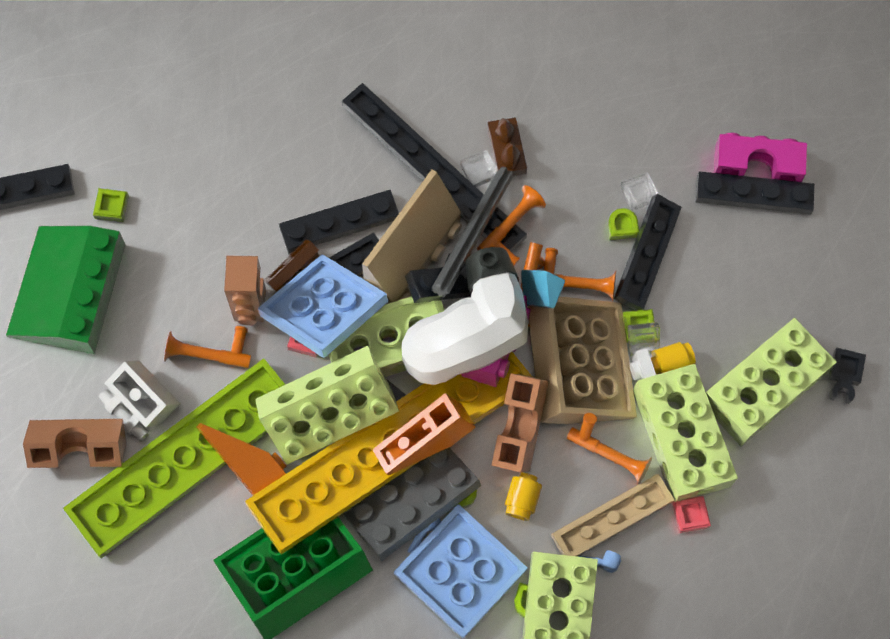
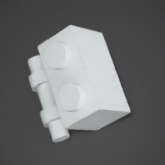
(141, 394)

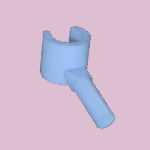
(418, 538)
(609, 562)

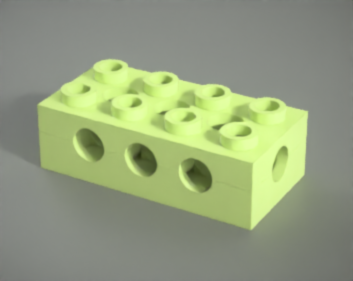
(389, 321)
(768, 362)
(326, 405)
(695, 417)
(542, 602)

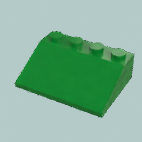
(67, 287)
(289, 586)

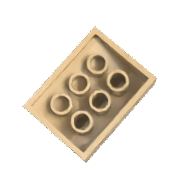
(413, 238)
(584, 358)

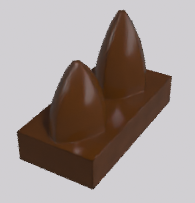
(507, 145)
(296, 261)

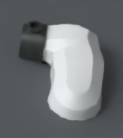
(474, 328)

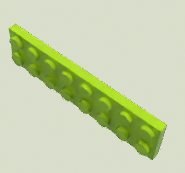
(170, 464)

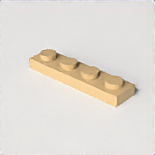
(613, 517)

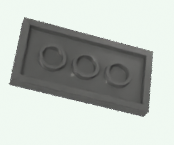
(412, 502)

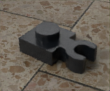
(846, 372)

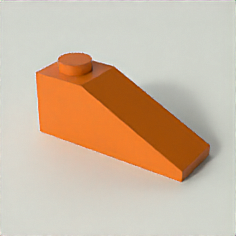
(425, 435)
(250, 464)

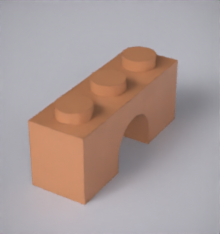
(244, 288)
(525, 406)
(51, 440)

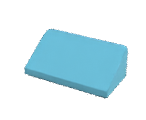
(541, 288)

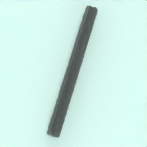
(472, 232)

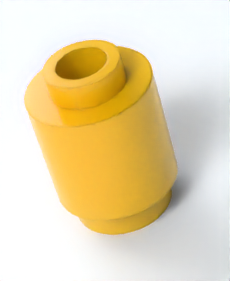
(672, 357)
(523, 496)

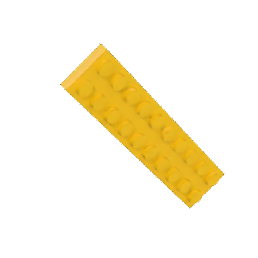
(349, 468)

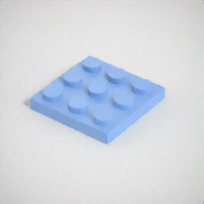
(323, 305)
(460, 571)

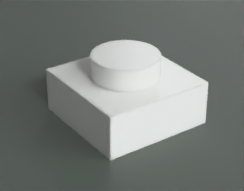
(641, 365)

